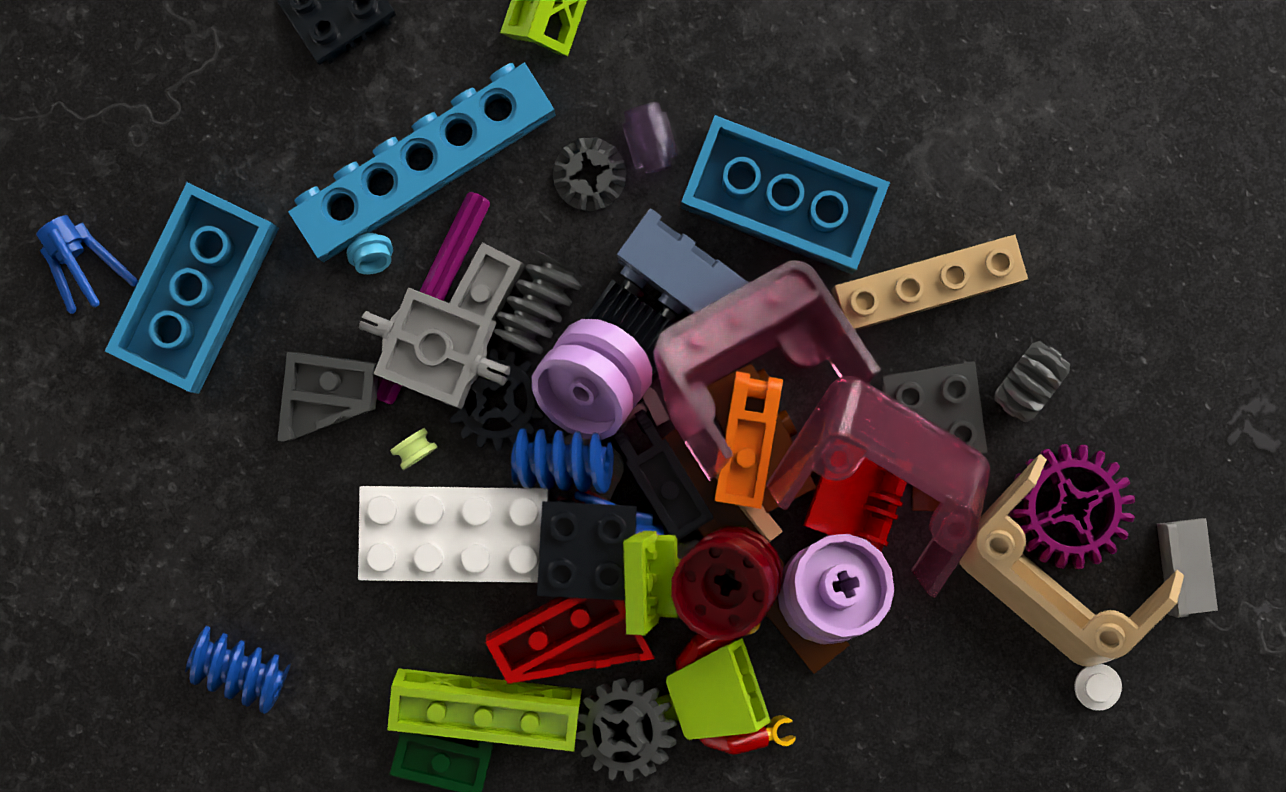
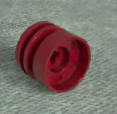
(704, 593)

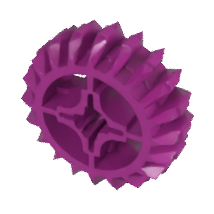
(1081, 524)

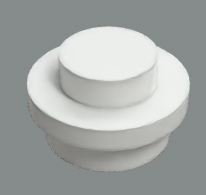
(1098, 687)

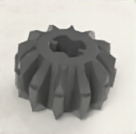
(1032, 381)

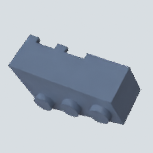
(674, 267)

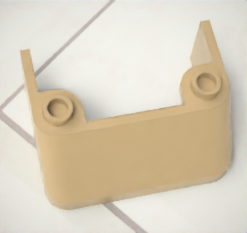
(1002, 568)

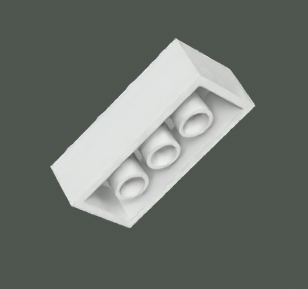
(449, 533)

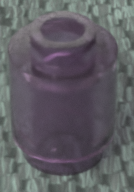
(649, 138)

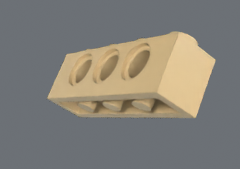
(931, 283)

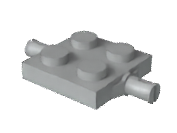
(434, 348)

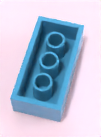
(784, 195)
(192, 289)

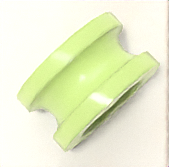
(413, 448)

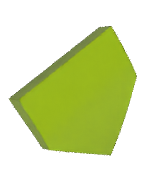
(648, 579)

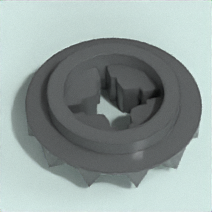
(579, 193)

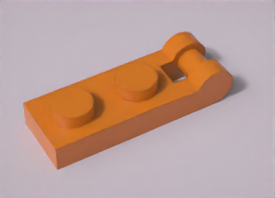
(750, 440)

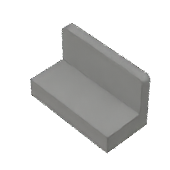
(1187, 549)

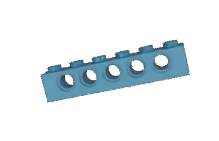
(449, 161)

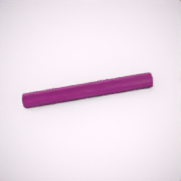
(446, 265)

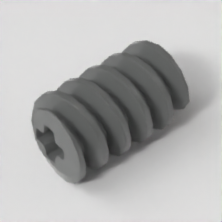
(537, 304)

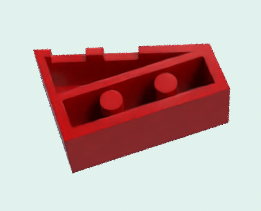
(566, 638)

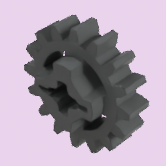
(612, 743)

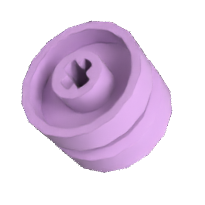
(592, 378)
(861, 582)

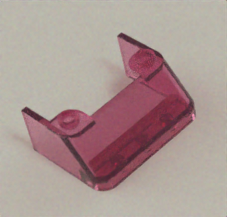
(777, 309)
(865, 422)

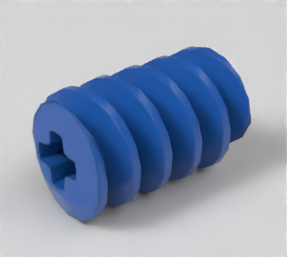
(562, 462)
(236, 670)

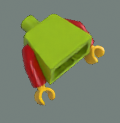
(720, 697)

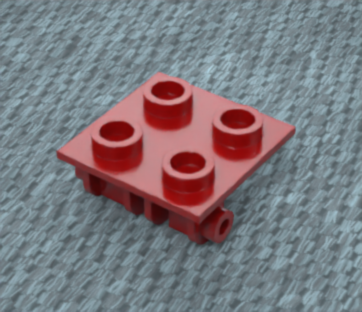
(858, 505)

